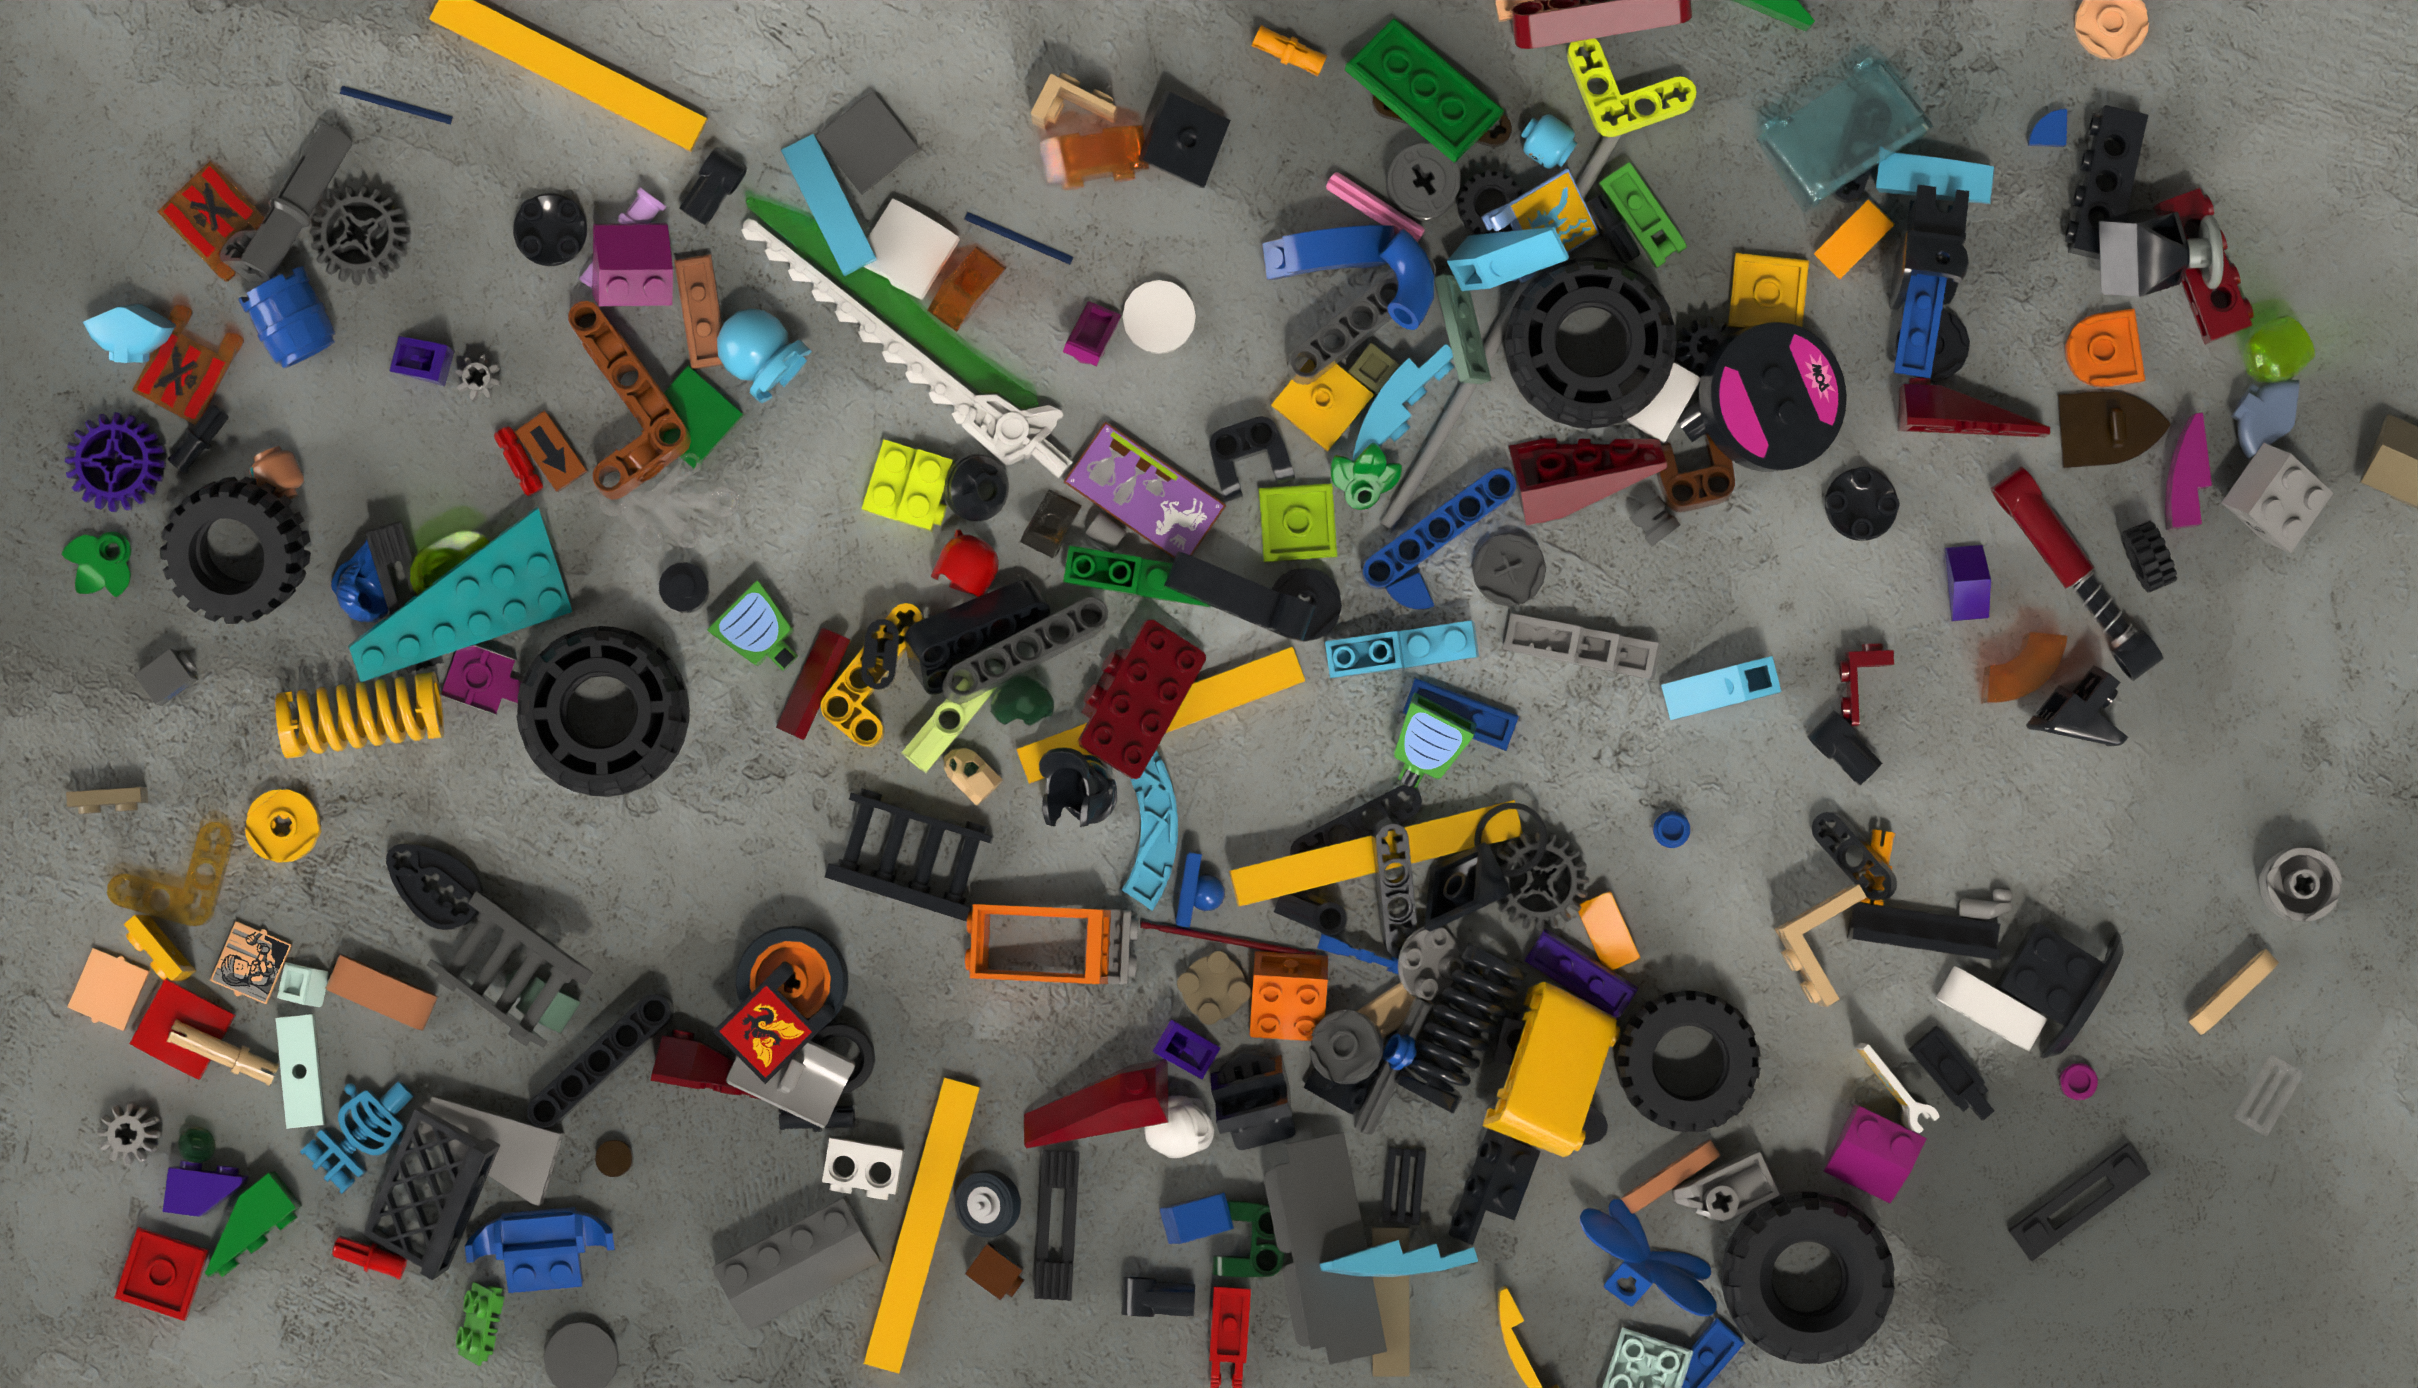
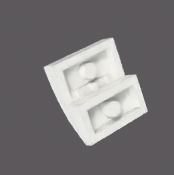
(909, 248)

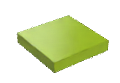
(1298, 522)

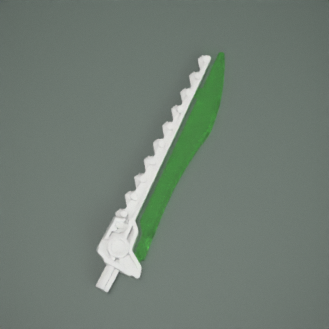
(988, 418)

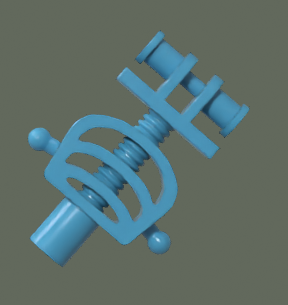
(386, 1107)

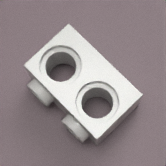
(864, 1157)

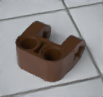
(1696, 480)

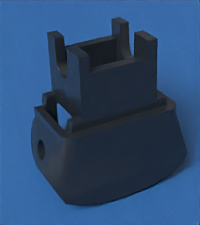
(1928, 236)

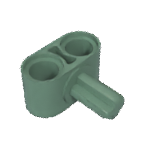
(559, 1010)

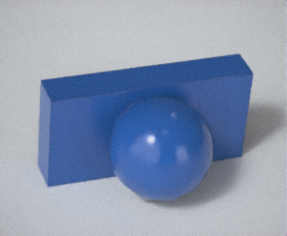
(1202, 892)

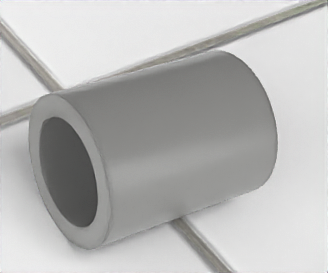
(1106, 532)

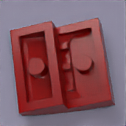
(179, 1003)

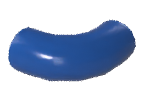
(1414, 280)

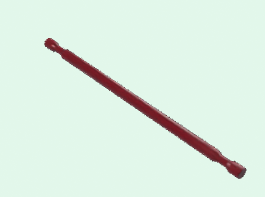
(1224, 939)

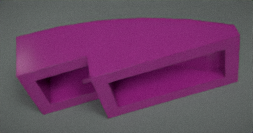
(2187, 475)

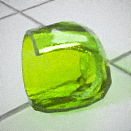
(2278, 351)

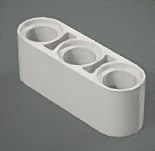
(1991, 1008)

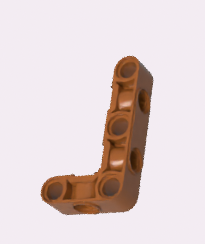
(645, 400)

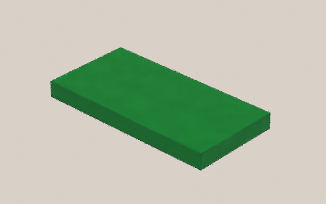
(1424, 90)

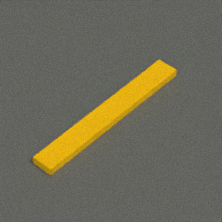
(571, 70)
(1201, 702)
(1356, 856)
(921, 1225)

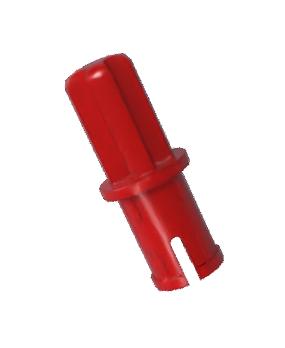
(369, 1257)

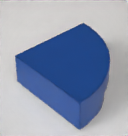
(2050, 130)
(1411, 593)

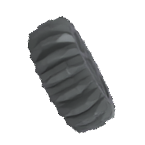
(374, 228)
(1563, 862)

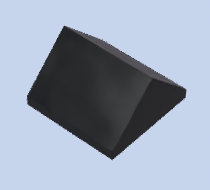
(1463, 886)

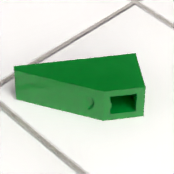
(255, 1214)

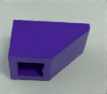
(197, 1190)

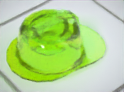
(442, 556)

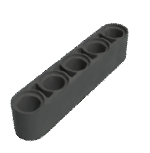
(1346, 329)
(1037, 637)

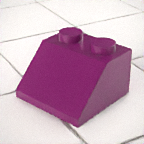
(632, 265)
(1874, 1154)

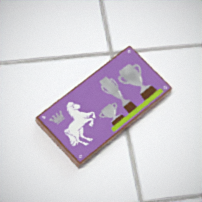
(1144, 493)

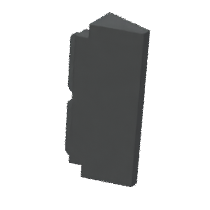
(1320, 1221)

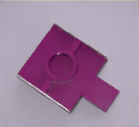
(481, 679)

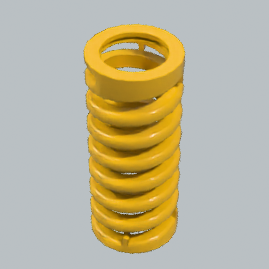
(428, 717)

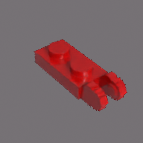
(1229, 1332)

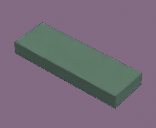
(1462, 331)

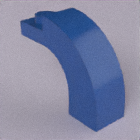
(1326, 250)

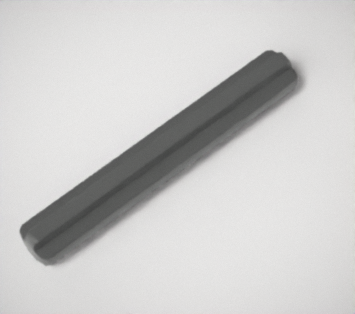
(1385, 1080)

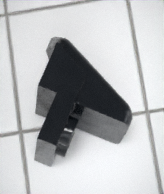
(2076, 713)
(1253, 1099)

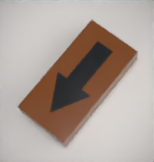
(551, 451)

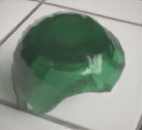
(1022, 699)

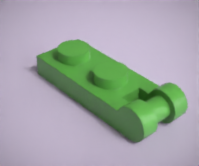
(1642, 213)

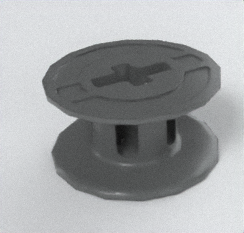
(1414, 201)

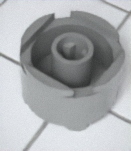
(2321, 888)

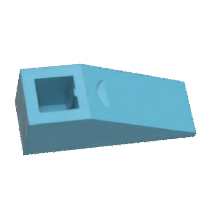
(1504, 256)
(1721, 688)

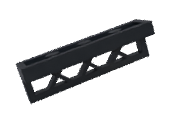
(1924, 931)

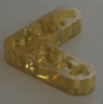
(181, 897)

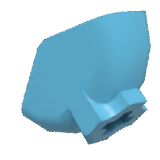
(129, 332)

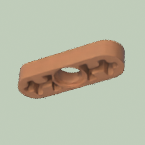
(1670, 1176)

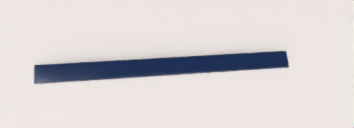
(396, 105)
(1018, 238)

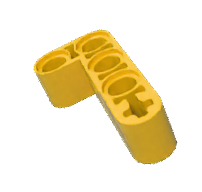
(857, 697)

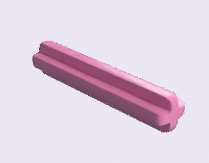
(1372, 205)

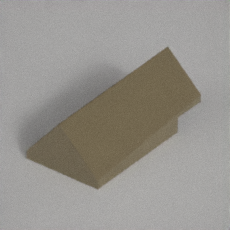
(2394, 461)

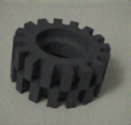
(2149, 556)

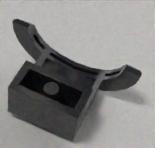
(2059, 980)

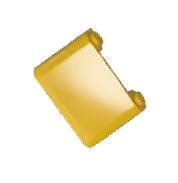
(1554, 1071)

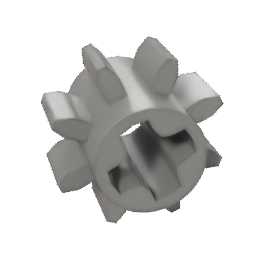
(468, 376)

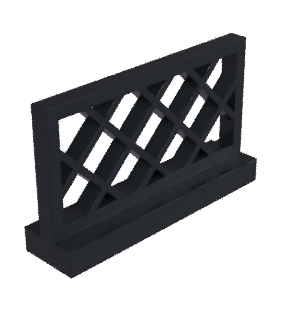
(460, 1200)

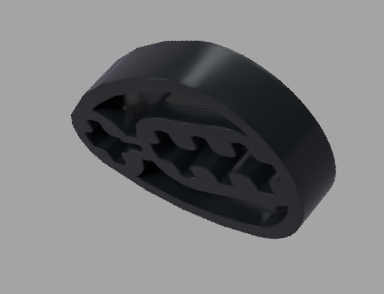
(426, 904)

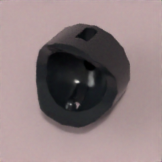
(684, 587)

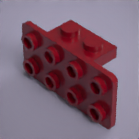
(1138, 697)

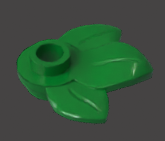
(1366, 473)
(96, 566)

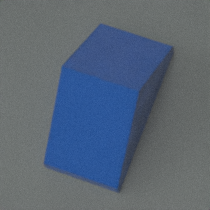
(1196, 1219)

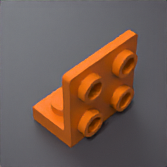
(1288, 995)

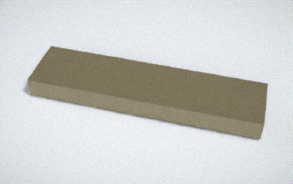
(1394, 1311)

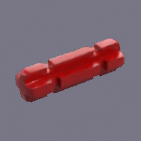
(518, 461)

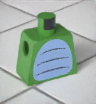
(756, 628)
(1430, 740)

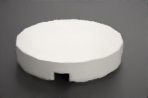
(1159, 317)

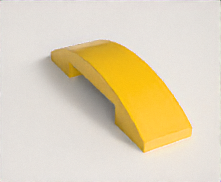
(1509, 1317)

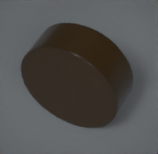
(614, 1158)

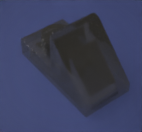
(1051, 524)

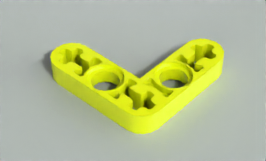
(1614, 102)

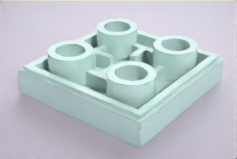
(1647, 1363)

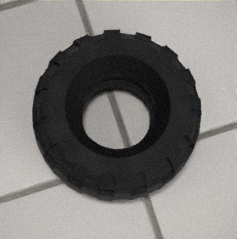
(1533, 346)
(659, 722)
(1862, 1295)

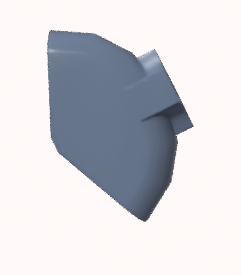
(2265, 414)

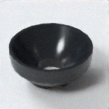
(963, 484)

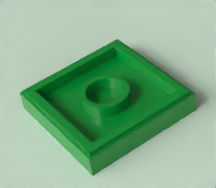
(703, 413)

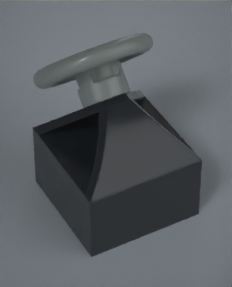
(2150, 252)

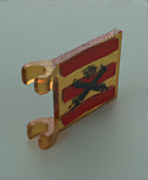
(209, 214)
(184, 372)

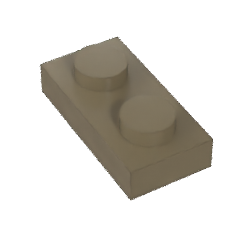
(91, 801)

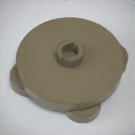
(1213, 987)

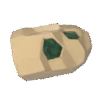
(971, 774)

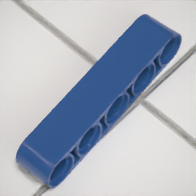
(1451, 515)

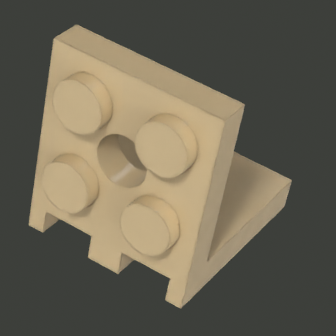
(1797, 951)

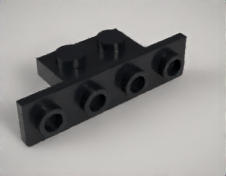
(1494, 1184)

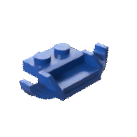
(540, 1246)

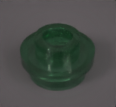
(196, 1137)

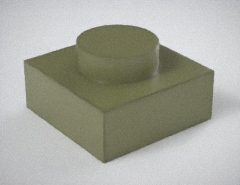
(1373, 368)

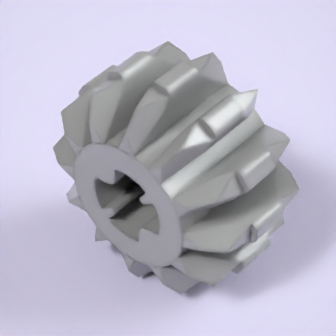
(137, 1123)

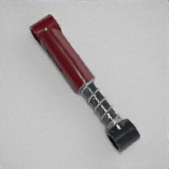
(2024, 502)

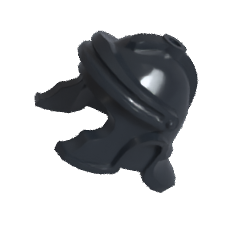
(1078, 785)

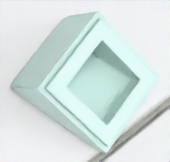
(303, 985)

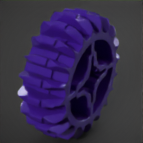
(116, 478)

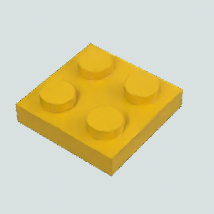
(167, 959)

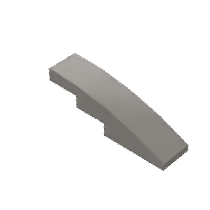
(1582, 646)

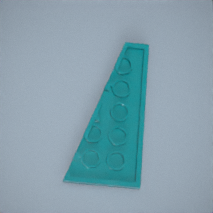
(483, 597)

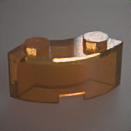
(1077, 158)
(2026, 670)

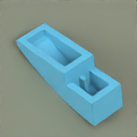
(1904, 172)

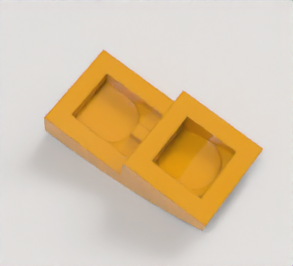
(1854, 238)

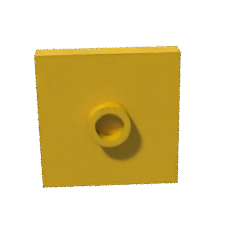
(1324, 406)

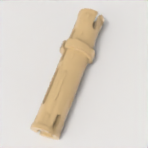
(223, 1052)

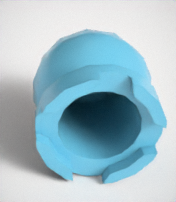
(758, 350)

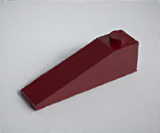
(1943, 410)
(1567, 477)
(693, 1064)
(1112, 1104)

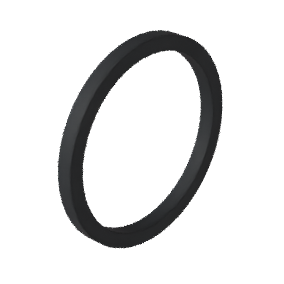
(1543, 842)

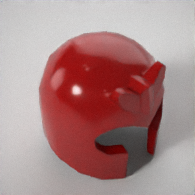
(967, 563)

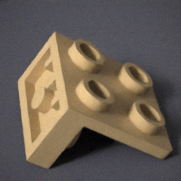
(1050, 101)

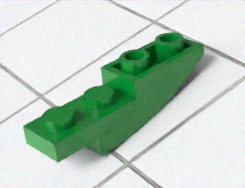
(1122, 575)

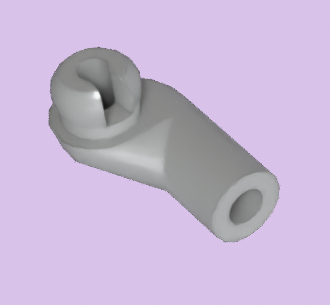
(1987, 909)

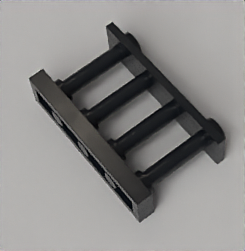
(918, 890)

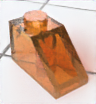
(966, 288)

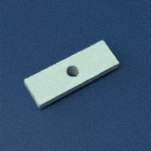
(301, 1095)

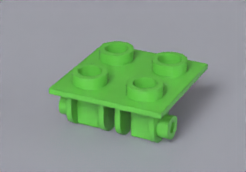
(473, 1338)

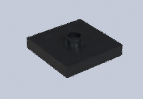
(1184, 139)

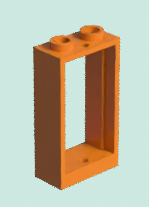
(1096, 952)

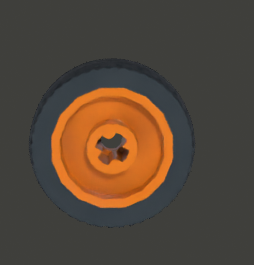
(815, 964)

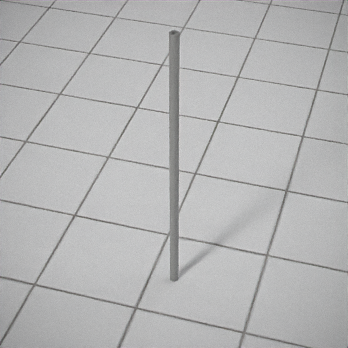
(1490, 347)

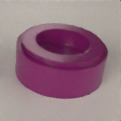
(2078, 1081)

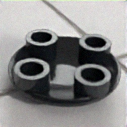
(550, 229)
(1861, 504)

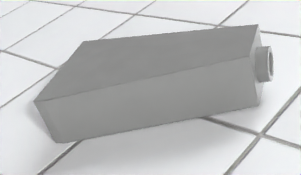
(525, 1151)

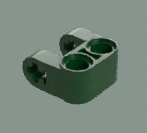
(1246, 1266)

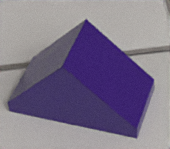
(422, 360)
(1968, 582)
(1186, 1049)

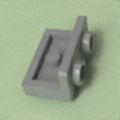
(1122, 930)

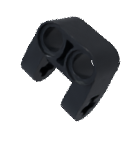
(1247, 448)

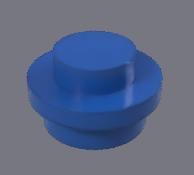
(1671, 829)
(1399, 1051)

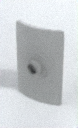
(803, 1087)

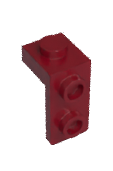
(1871, 656)

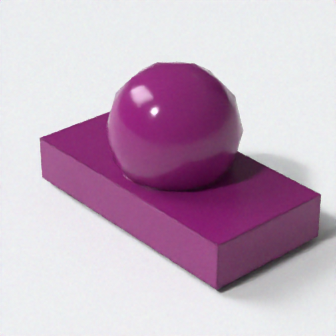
(1092, 334)

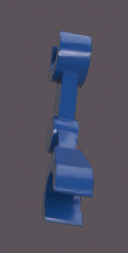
(1341, 948)

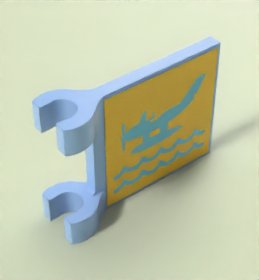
(1550, 204)

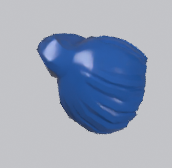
(359, 588)

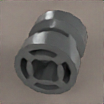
(1657, 529)

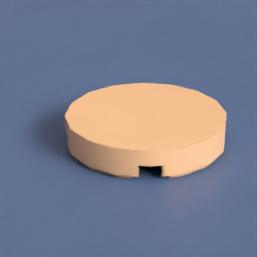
(2111, 27)

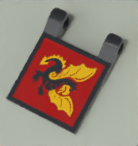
(768, 1028)

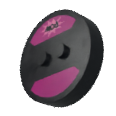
(1772, 397)

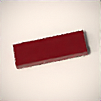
(813, 683)

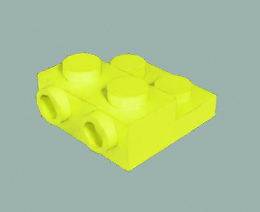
(908, 486)

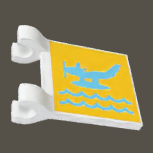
(1909, 1108)

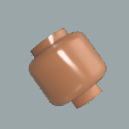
(279, 470)

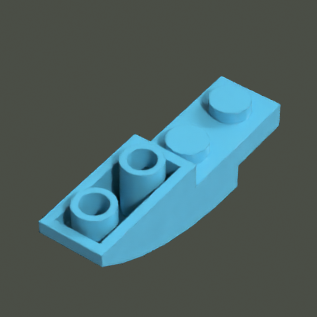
(1387, 415)
(1402, 649)

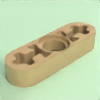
(2233, 991)

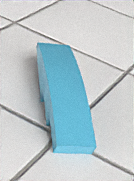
(828, 204)
(1389, 1261)

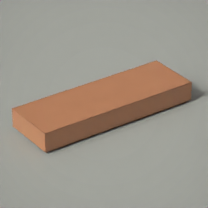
(700, 309)

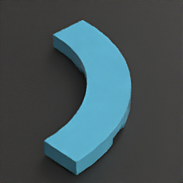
(1157, 836)

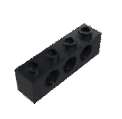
(2129, 130)

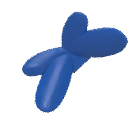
(1671, 1271)

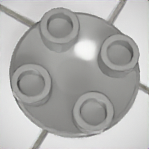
(1428, 962)

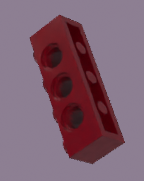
(2211, 321)

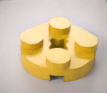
(261, 822)

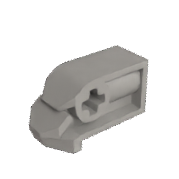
(1742, 1180)

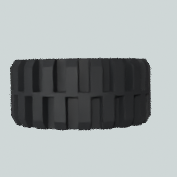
(198, 575)
(1738, 1052)

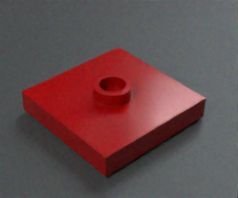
(162, 1273)

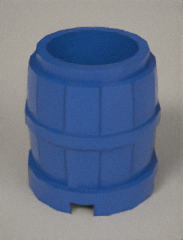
(289, 318)

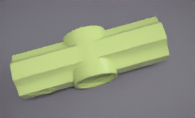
(933, 738)

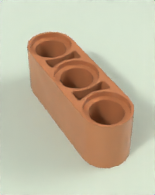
(381, 992)

